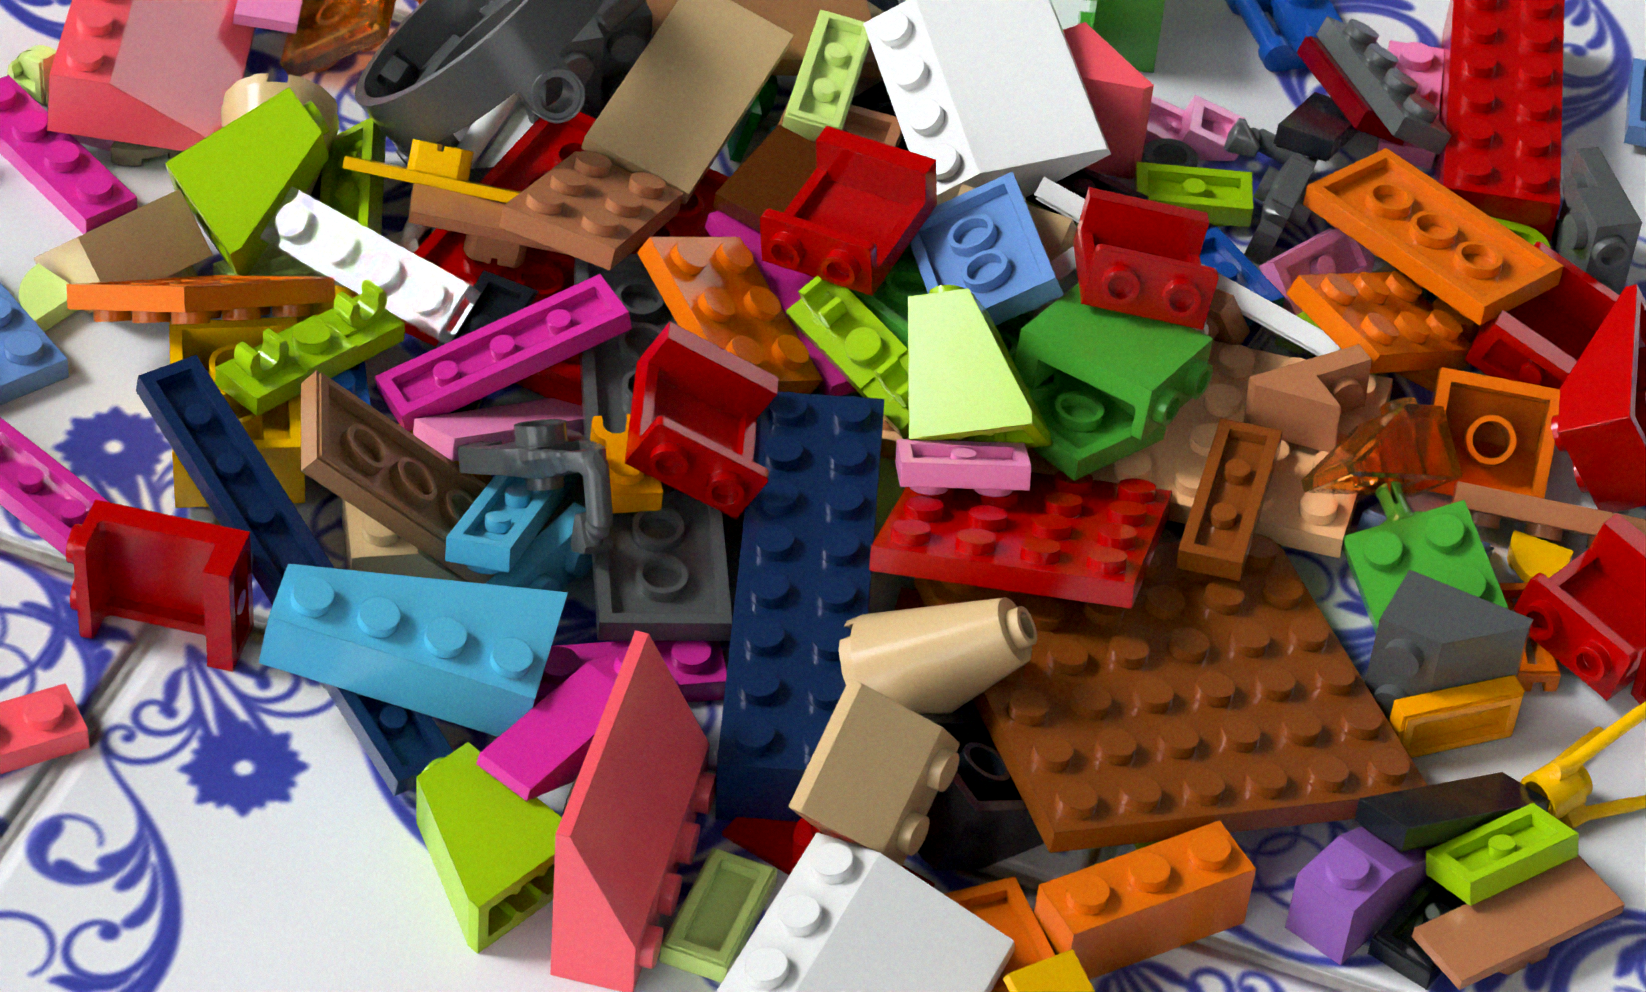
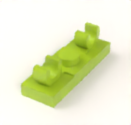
(325, 343)
(856, 346)

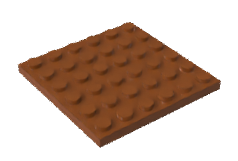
(1186, 708)

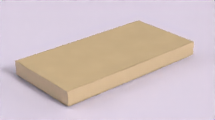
(688, 91)

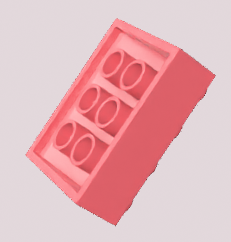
(146, 70)
(629, 827)

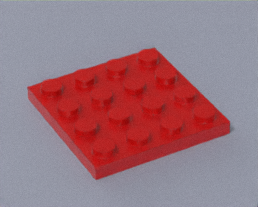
(1054, 541)

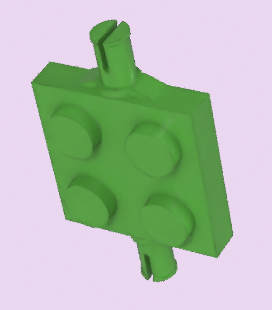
(1431, 542)

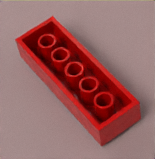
(1504, 108)

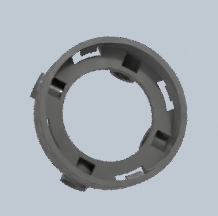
(469, 56)

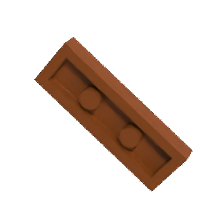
(1229, 499)

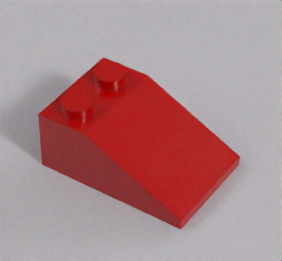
(1605, 409)

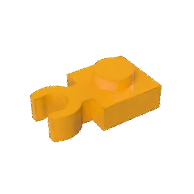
(629, 487)

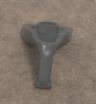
(1279, 190)
(543, 456)

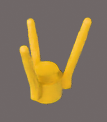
(1569, 783)

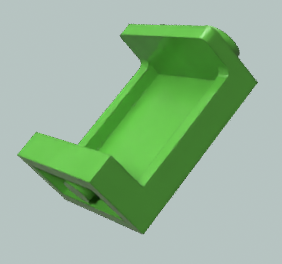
(1123, 354)

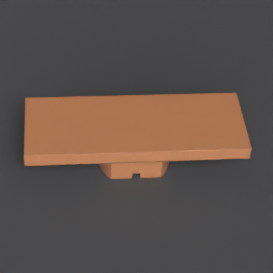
(476, 218)
(1518, 923)

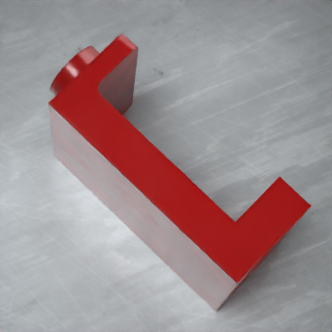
(852, 212)
(1143, 258)
(1546, 334)
(699, 419)
(163, 575)
(1594, 609)

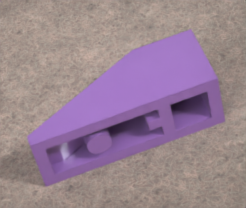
(1352, 891)

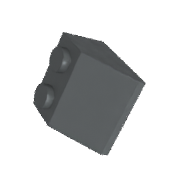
(1441, 640)

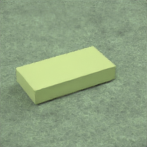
(718, 915)

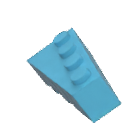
(416, 641)

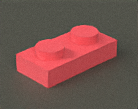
(40, 728)

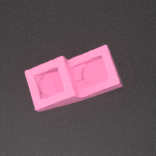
(1200, 126)

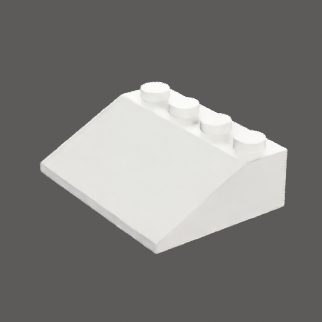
(986, 91)
(865, 926)

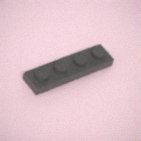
(1383, 84)

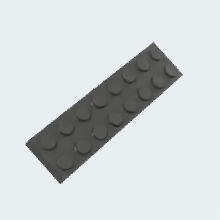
(666, 563)

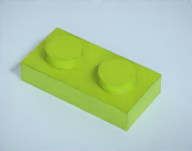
(1219, 192)
(1502, 853)

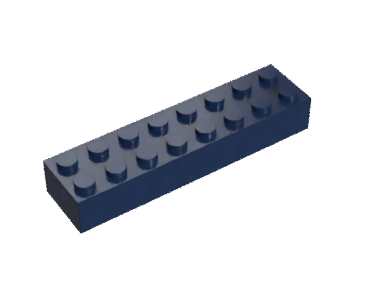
(795, 590)

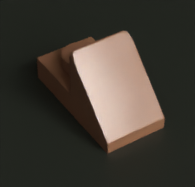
(1310, 396)

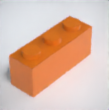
(1147, 900)

